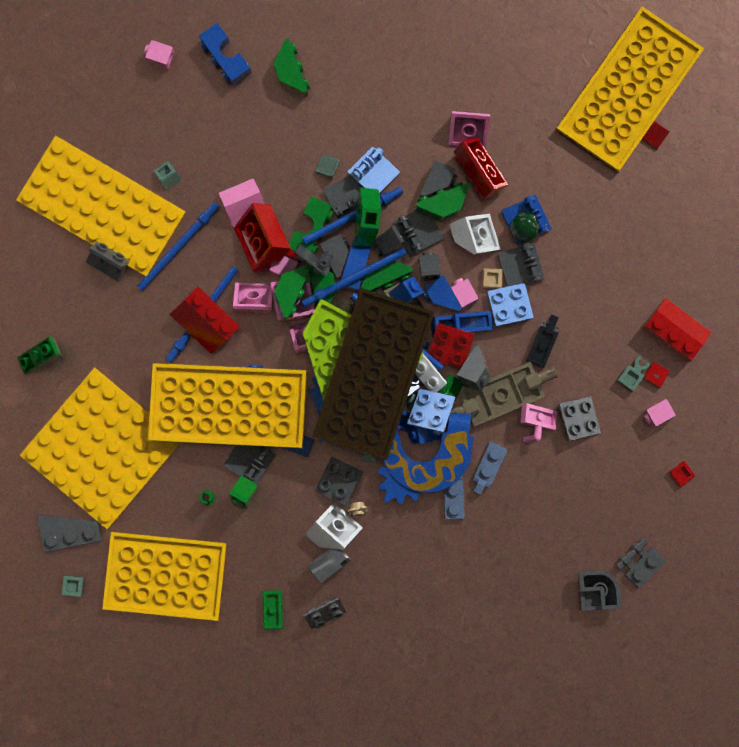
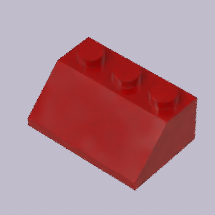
(480, 168)
(261, 236)
(204, 319)
(677, 330)

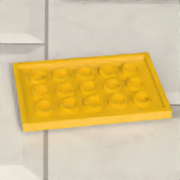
(164, 576)

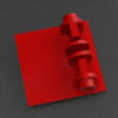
(451, 345)

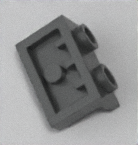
(107, 260)

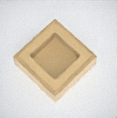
(492, 278)

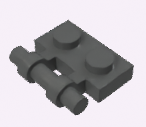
(644, 567)

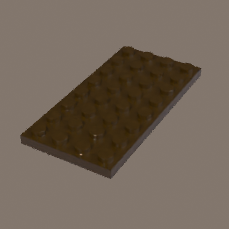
(373, 374)

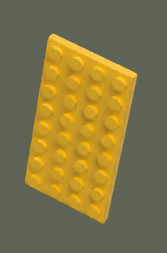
(630, 89)
(100, 205)
(227, 405)

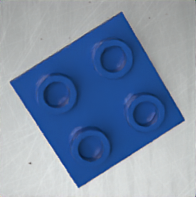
(531, 205)

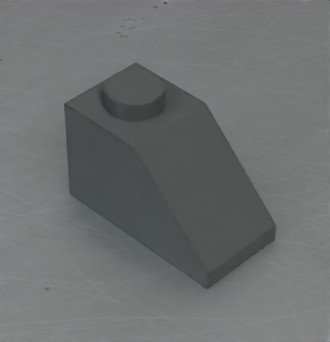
(439, 178)
(388, 242)
(339, 249)
(429, 266)
(474, 370)

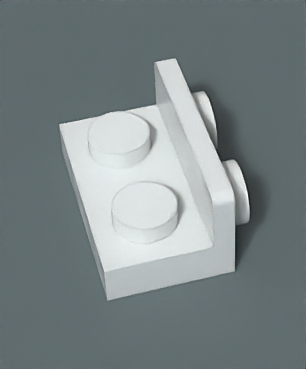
(429, 375)

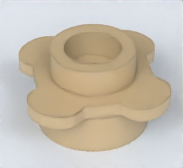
(357, 509)

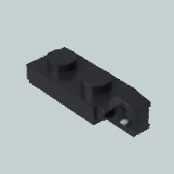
(544, 343)

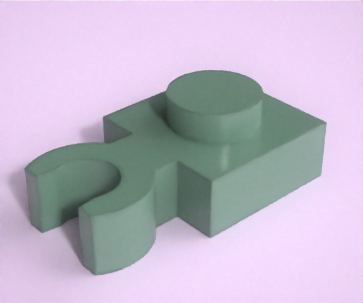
(631, 376)

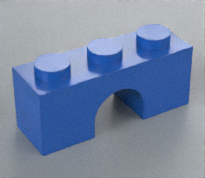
(233, 68)

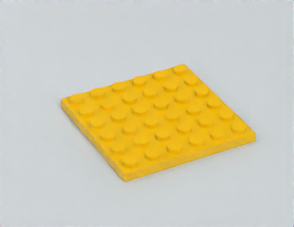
(98, 449)

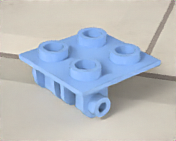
(373, 170)
(510, 304)
(431, 410)

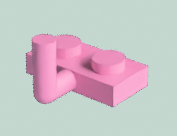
(539, 418)

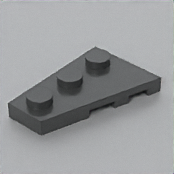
(67, 532)

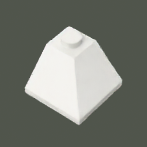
(475, 234)
(333, 529)

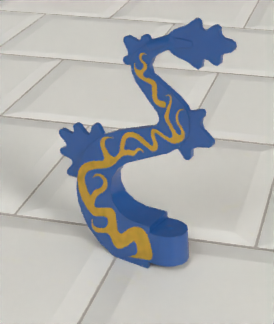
(411, 477)

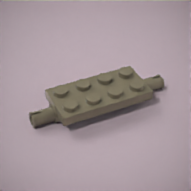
(504, 393)

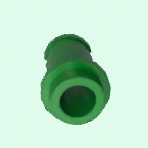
(211, 499)

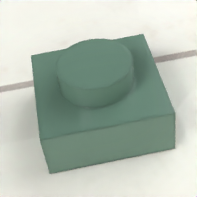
(72, 586)

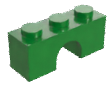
(318, 213)

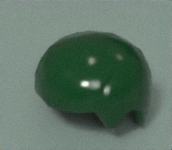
(524, 226)

